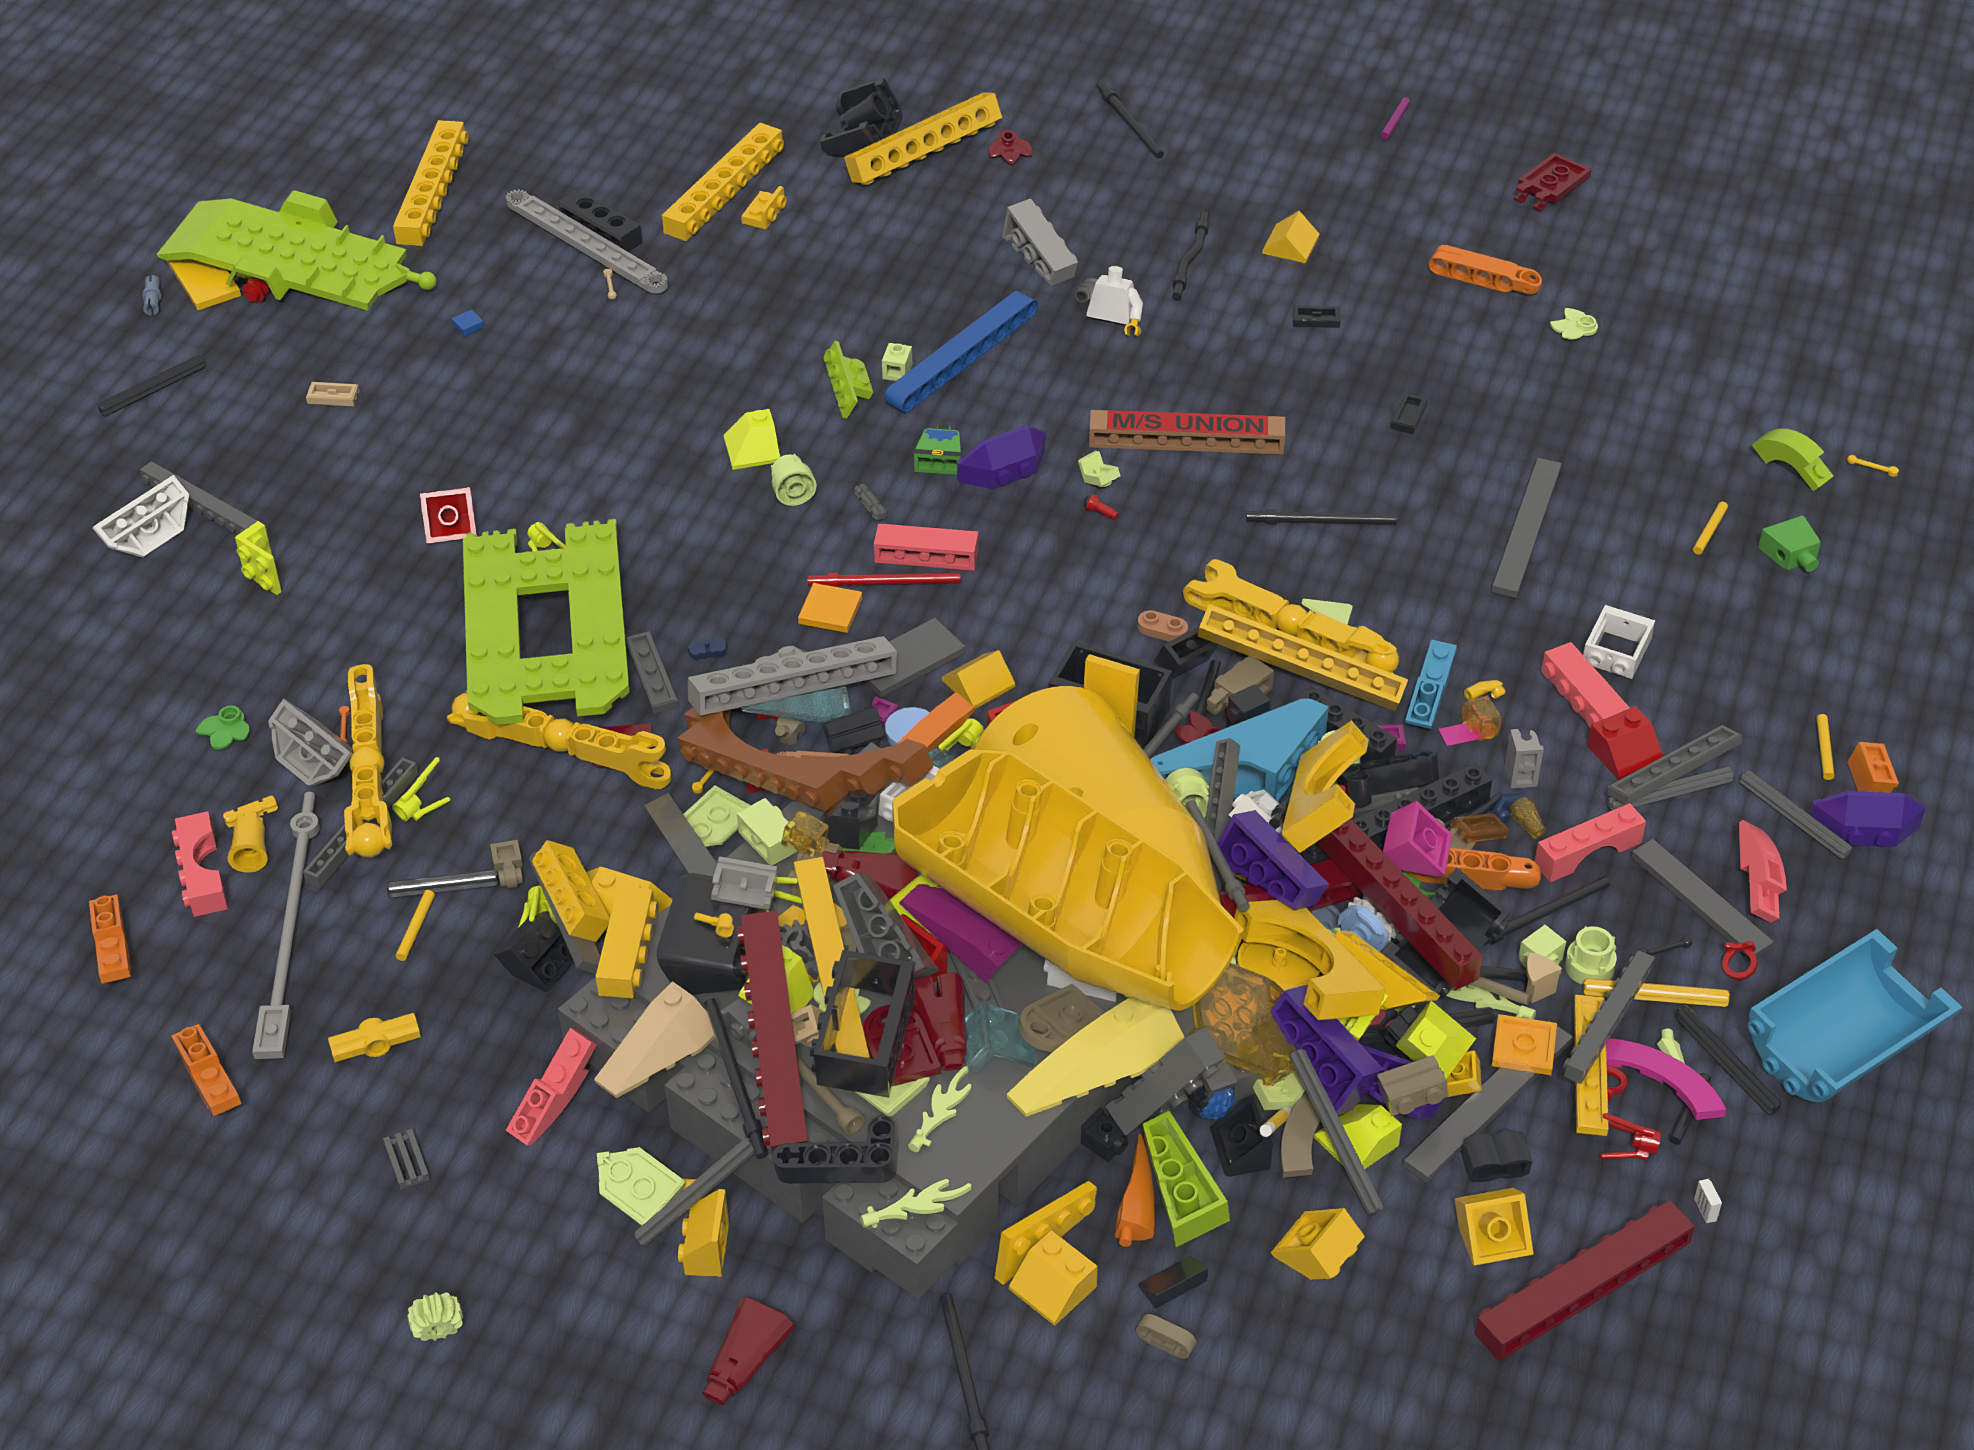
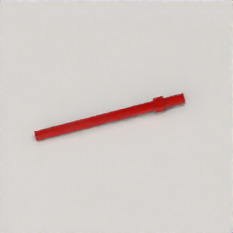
(835, 580)

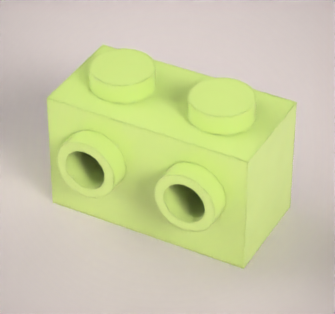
(763, 829)

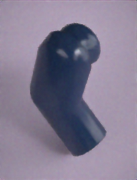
(1503, 804)

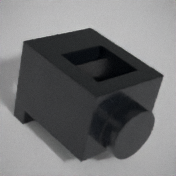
(1103, 1135)

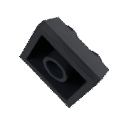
(851, 819)

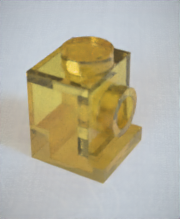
(1481, 717)
(806, 834)

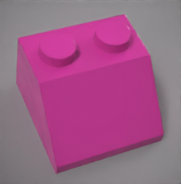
(1417, 841)

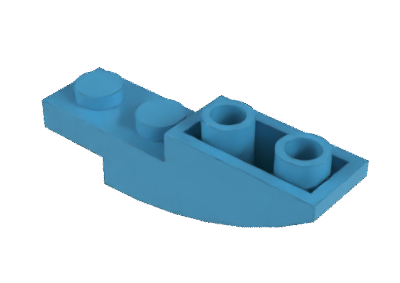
(1431, 684)

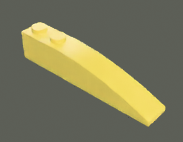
(1109, 1048)

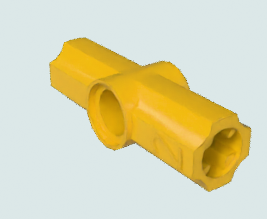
(374, 1037)

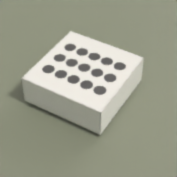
(1707, 1200)

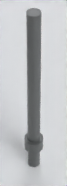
(1178, 715)
(1233, 886)

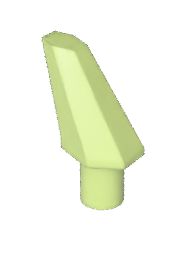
(1669, 1045)

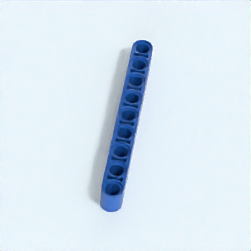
(960, 351)

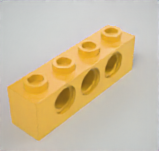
(571, 891)

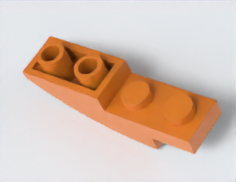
(110, 939)
(206, 1070)

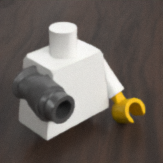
(1112, 299)

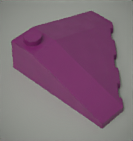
(963, 930)

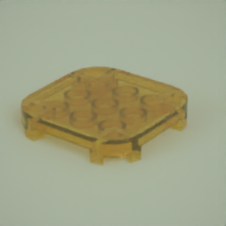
(1242, 1026)

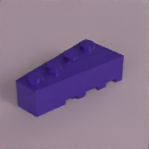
(1270, 861)

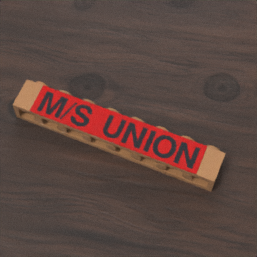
(1187, 432)

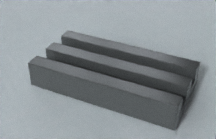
(400, 1141)

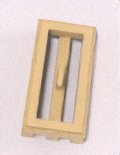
(332, 394)

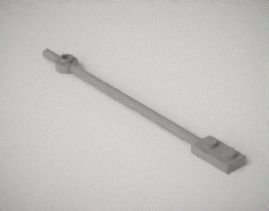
(275, 1019)

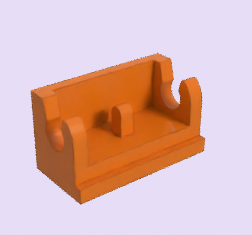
(1872, 768)

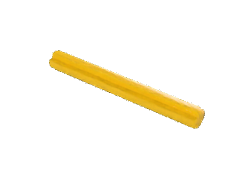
(1663, 993)

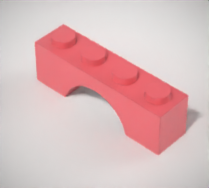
(1564, 851)
(204, 886)

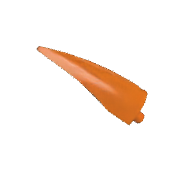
(1137, 1208)

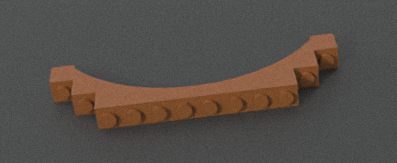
(806, 780)

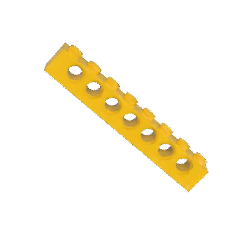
(860, 161)
(722, 182)
(430, 183)

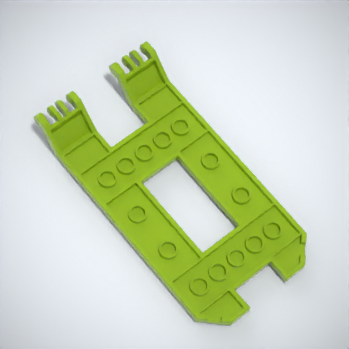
(493, 580)

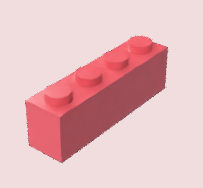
(926, 547)
(1581, 684)

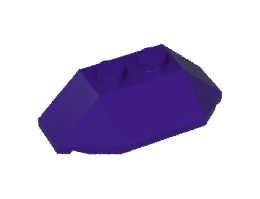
(1003, 458)
(1869, 816)

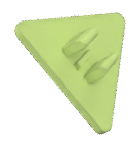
(1337, 611)

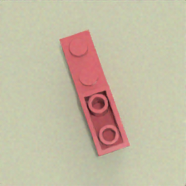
(1765, 871)
(554, 1091)

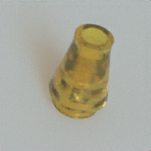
(1527, 815)

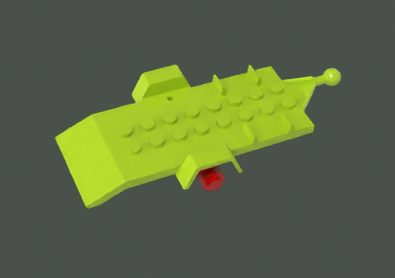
(291, 250)

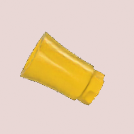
(248, 844)

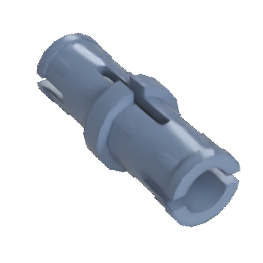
(151, 295)

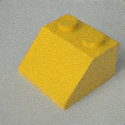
(1494, 1225)
(705, 1236)
(1319, 1243)
(1054, 1278)

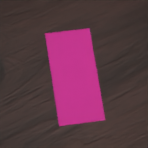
(1457, 734)

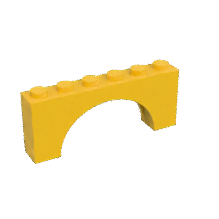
(1313, 805)
(1345, 985)

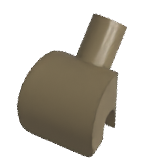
(789, 729)

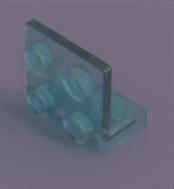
(995, 1033)

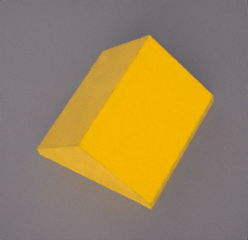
(1292, 239)
(981, 679)

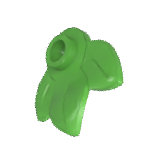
(224, 727)

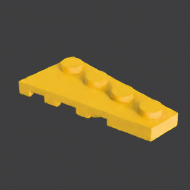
(1057, 1216)

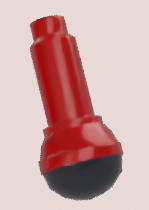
(1093, 503)

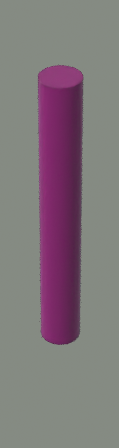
(1395, 118)

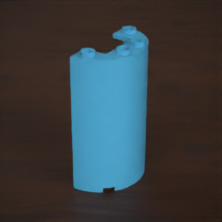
(1843, 1020)

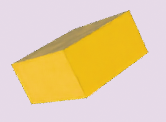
(1465, 1076)

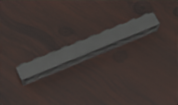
(201, 501)
(1222, 792)
(334, 851)
(1608, 1018)

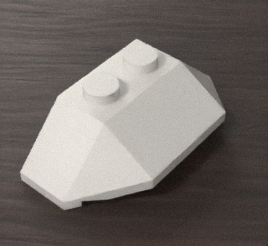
(147, 520)

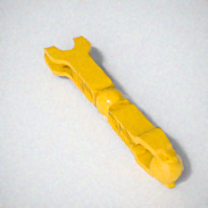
(1257, 604)
(585, 741)
(367, 765)

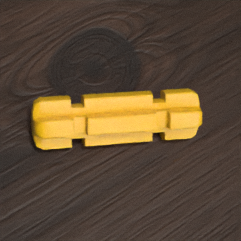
(268, 804)

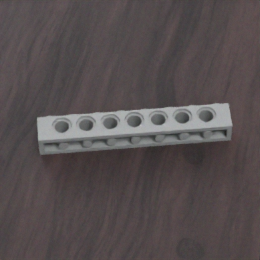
(791, 675)

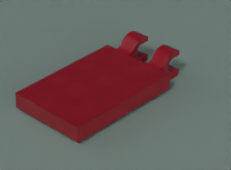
(1551, 180)

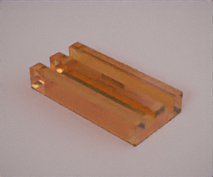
(1480, 827)

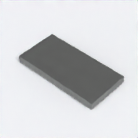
(918, 654)

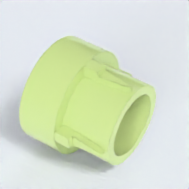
(792, 480)
(1190, 785)
(1591, 955)

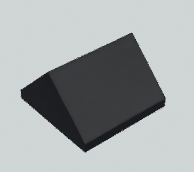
(1240, 1141)

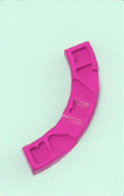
(1663, 1068)

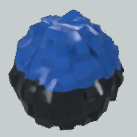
(1213, 1105)

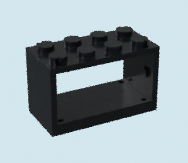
(1153, 687)
(875, 975)

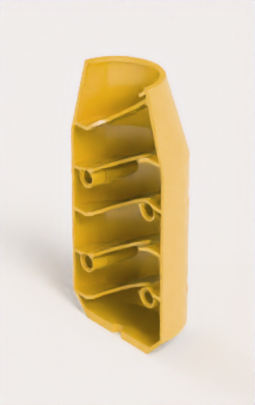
(1092, 753)
(1065, 879)

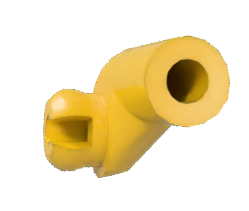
(1484, 687)

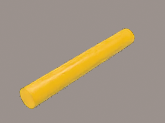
(1710, 528)
(1825, 747)
(415, 925)

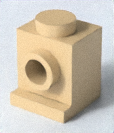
(805, 1031)

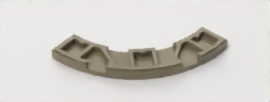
(1298, 1138)

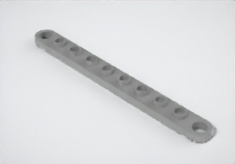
(587, 241)

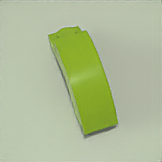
(1797, 451)

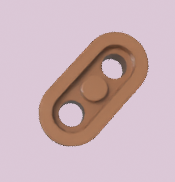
(1161, 625)

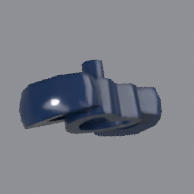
(707, 648)

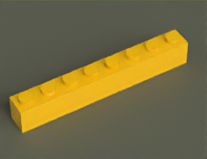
(1302, 657)

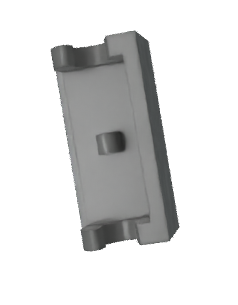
(1523, 760)
(744, 883)

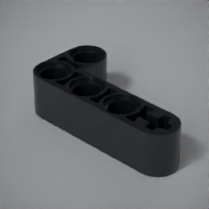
(1388, 775)
(789, 1158)

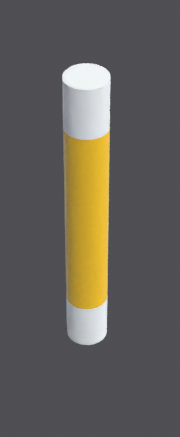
(1275, 1121)

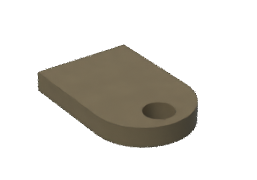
(1057, 1017)

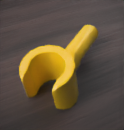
(723, 924)

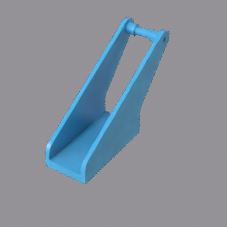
(1268, 748)

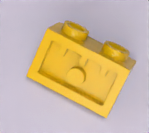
(764, 208)

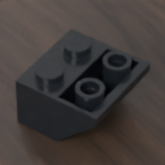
(536, 952)

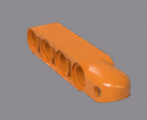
(1483, 270)
(1488, 870)

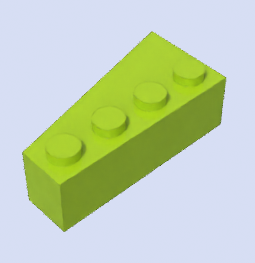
(1185, 1185)

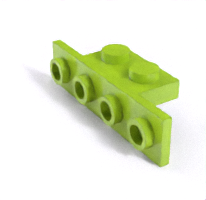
(847, 378)

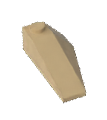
(663, 1035)

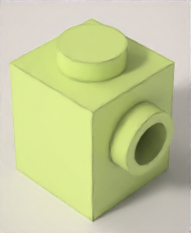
(896, 361)
(1542, 942)

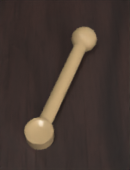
(608, 274)

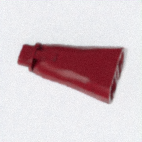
(886, 868)
(944, 1017)
(749, 1342)

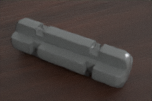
(870, 502)

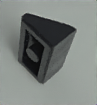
(1174, 1281)

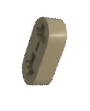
(1166, 1336)

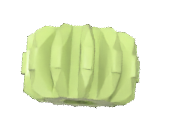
(435, 1316)

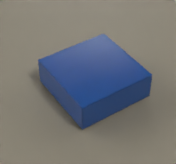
(467, 322)

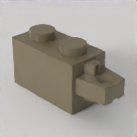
(1241, 676)

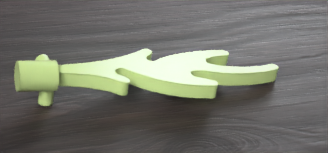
(1486, 999)
(940, 1109)
(921, 1204)

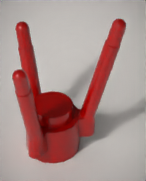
(1644, 1139)

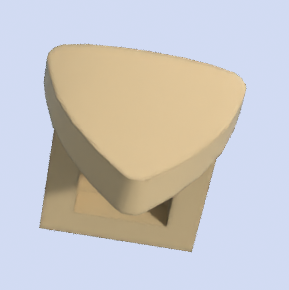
(1542, 976)

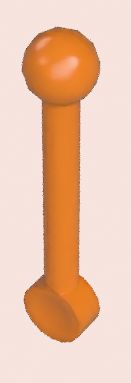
(344, 712)

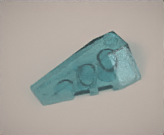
(814, 706)

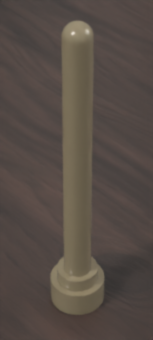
(848, 1118)

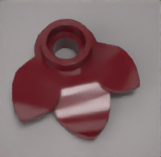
(1009, 147)
(1198, 728)

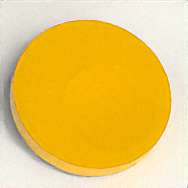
(1277, 964)

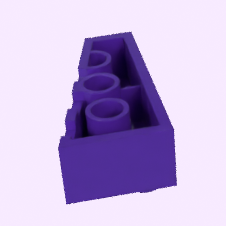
(1335, 1054)

